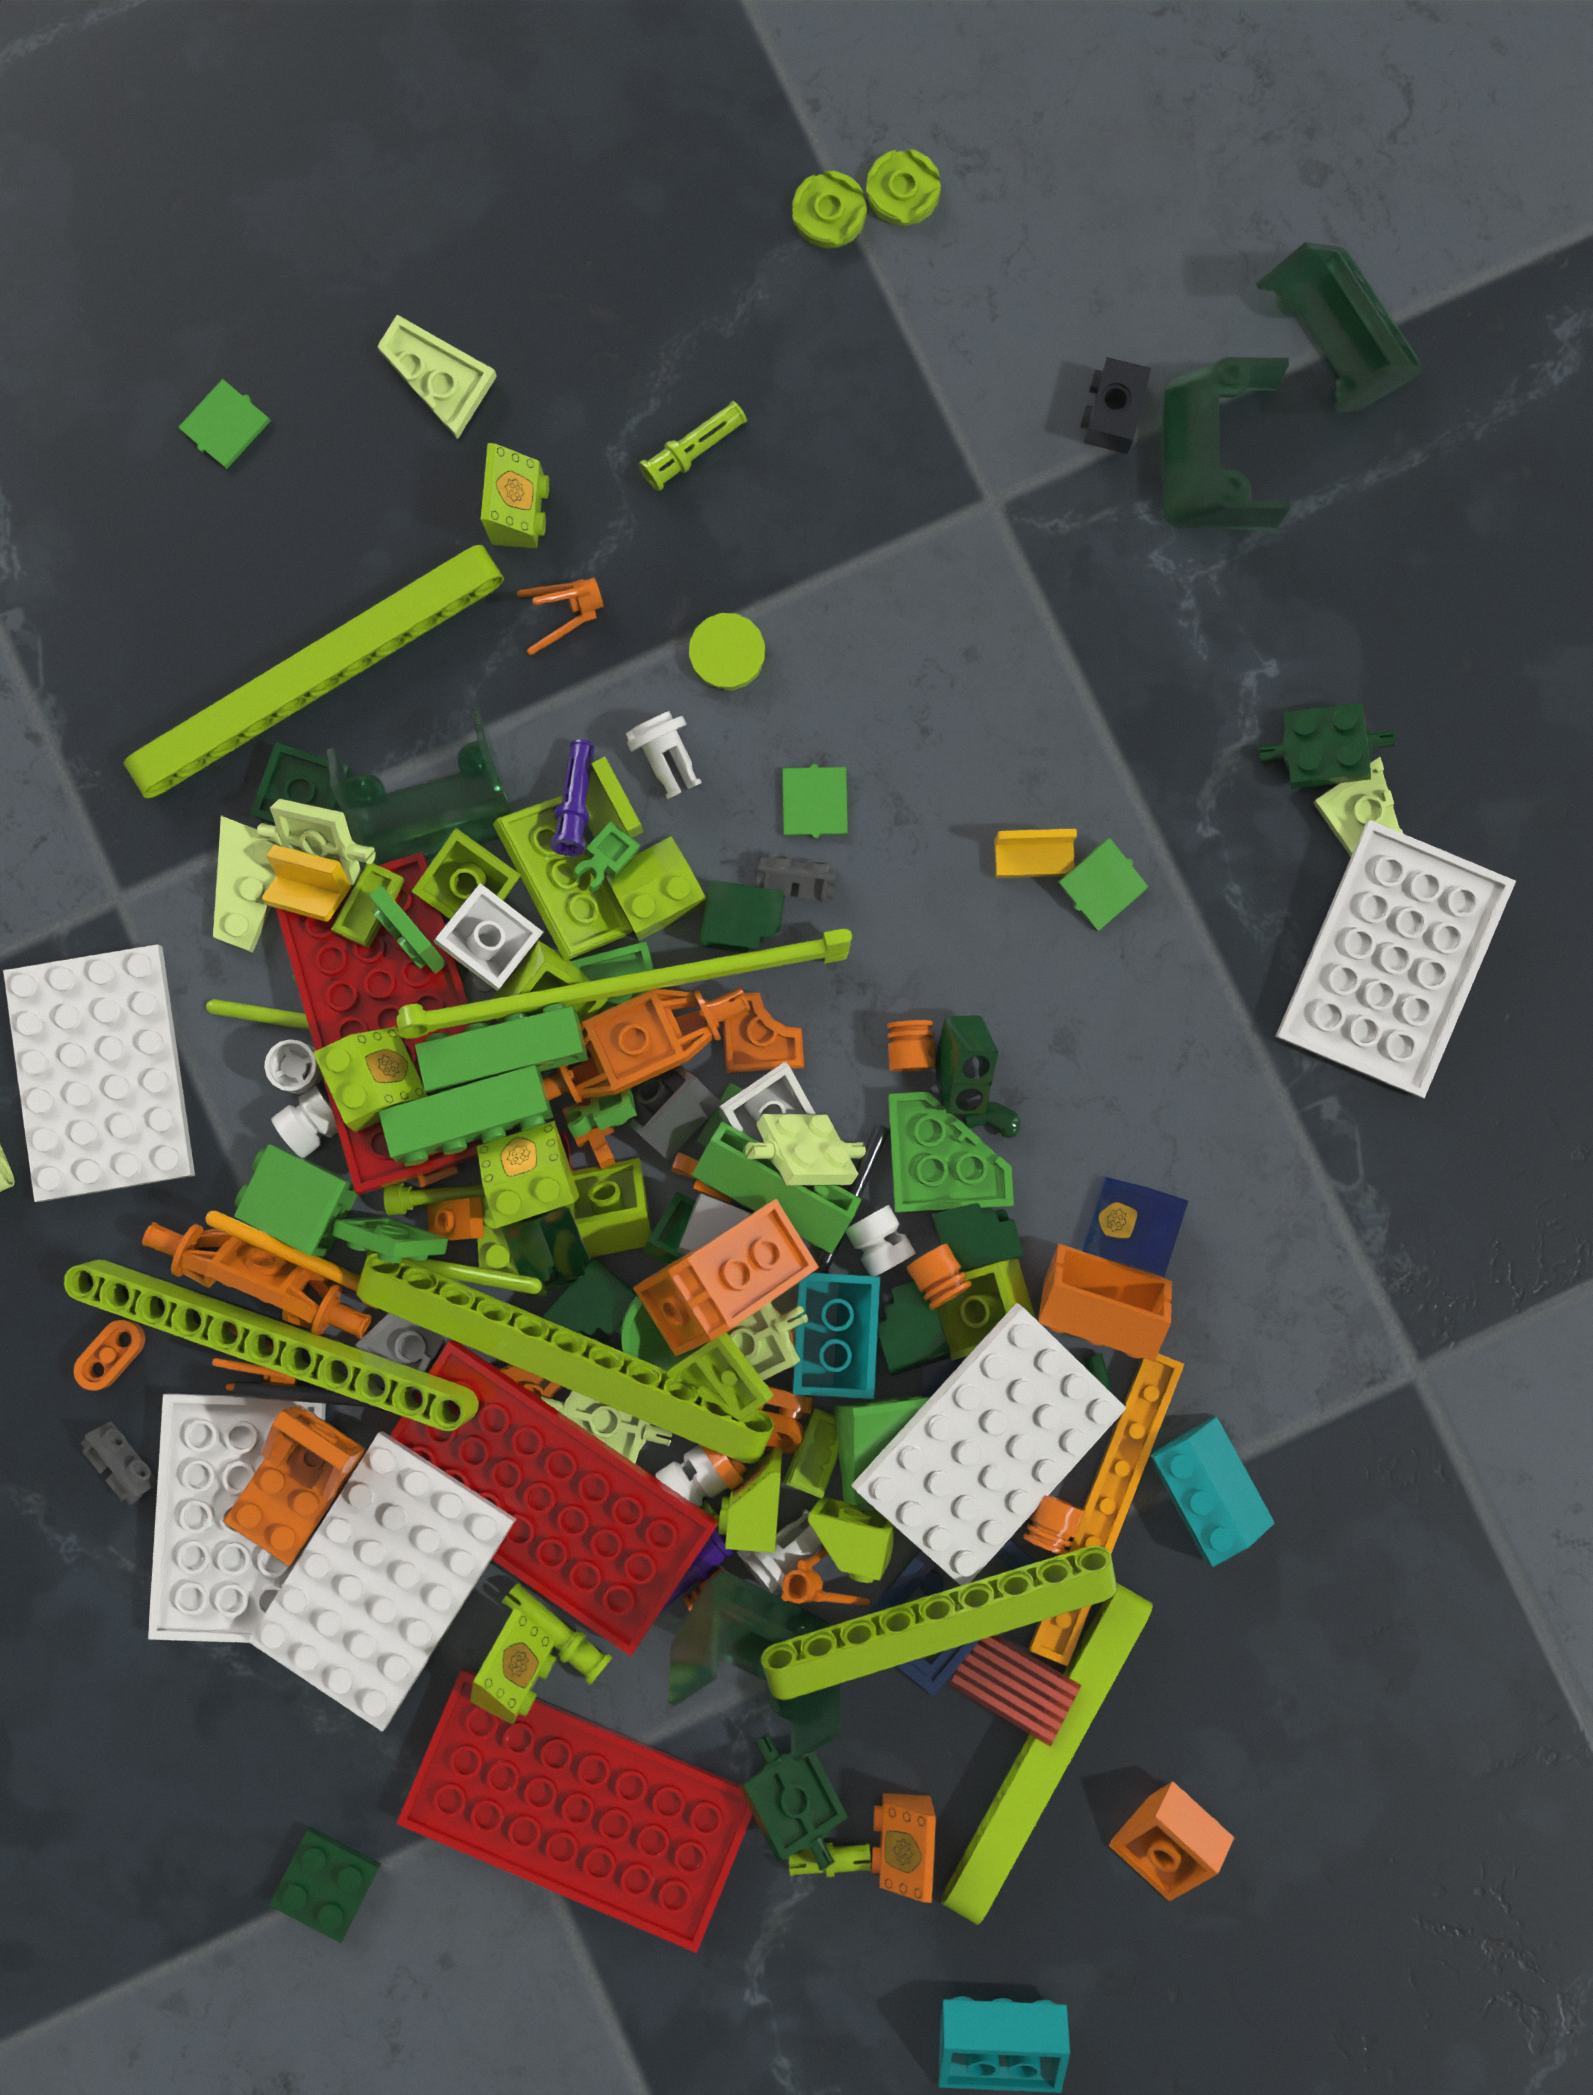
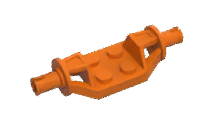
(642, 1041)
(257, 1274)

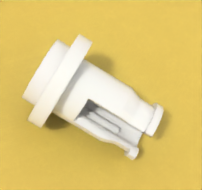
(658, 737)
(793, 1543)

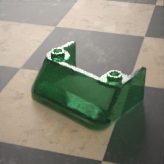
(1346, 320)
(1192, 484)
(429, 812)
(736, 1625)

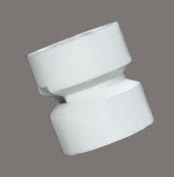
(293, 1067)
(306, 1123)
(880, 1241)
(693, 1477)

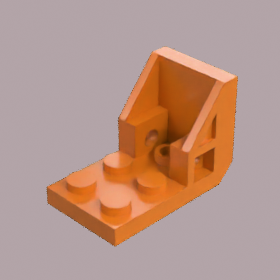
(726, 1279)
(295, 1484)

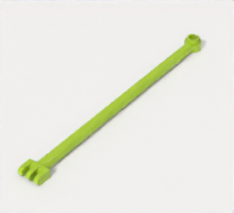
(416, 1022)

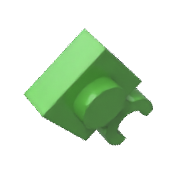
(608, 853)
(602, 1112)

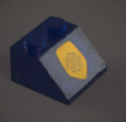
(1135, 1226)

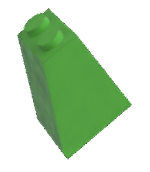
(295, 1200)
(864, 1432)

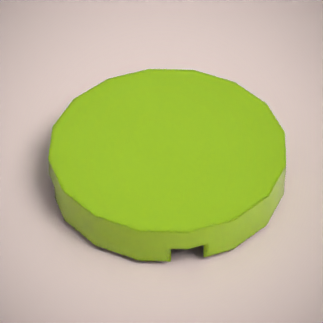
(903, 187)
(829, 209)
(727, 651)

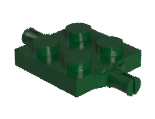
(1327, 745)
(793, 1803)

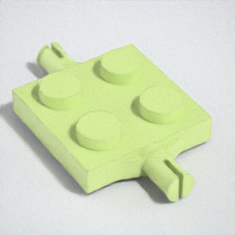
(317, 833)
(806, 1149)
(766, 1339)
(610, 1425)

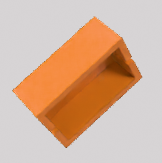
(1106, 1303)

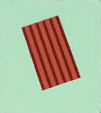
(1016, 1687)

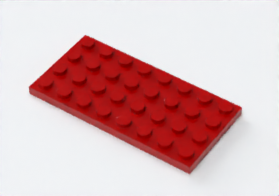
(361, 991)
(588, 1519)
(580, 1813)

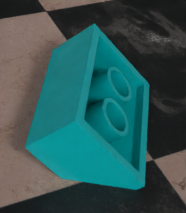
(839, 1337)
(1211, 1491)
(1003, 2045)

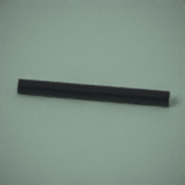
(864, 1171)
(293, 1393)

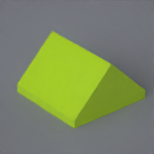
(458, 872)

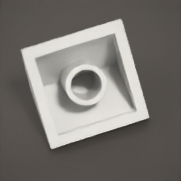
(488, 937)
(772, 1094)

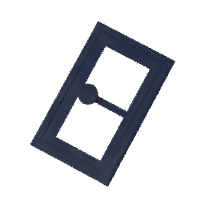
(920, 1572)

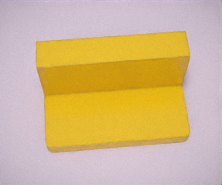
(1034, 853)
(305, 883)

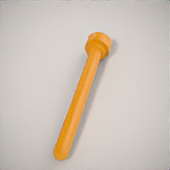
(274, 1246)

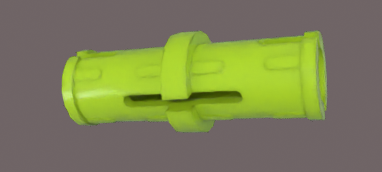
(846, 1860)

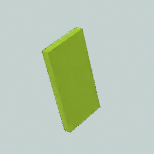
(571, 913)

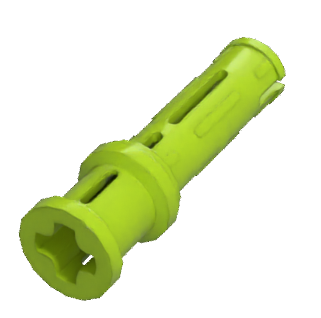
(674, 453)
(570, 1644)

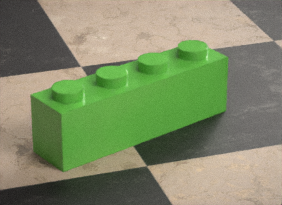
(488, 1051)
(465, 1115)
(815, 1211)

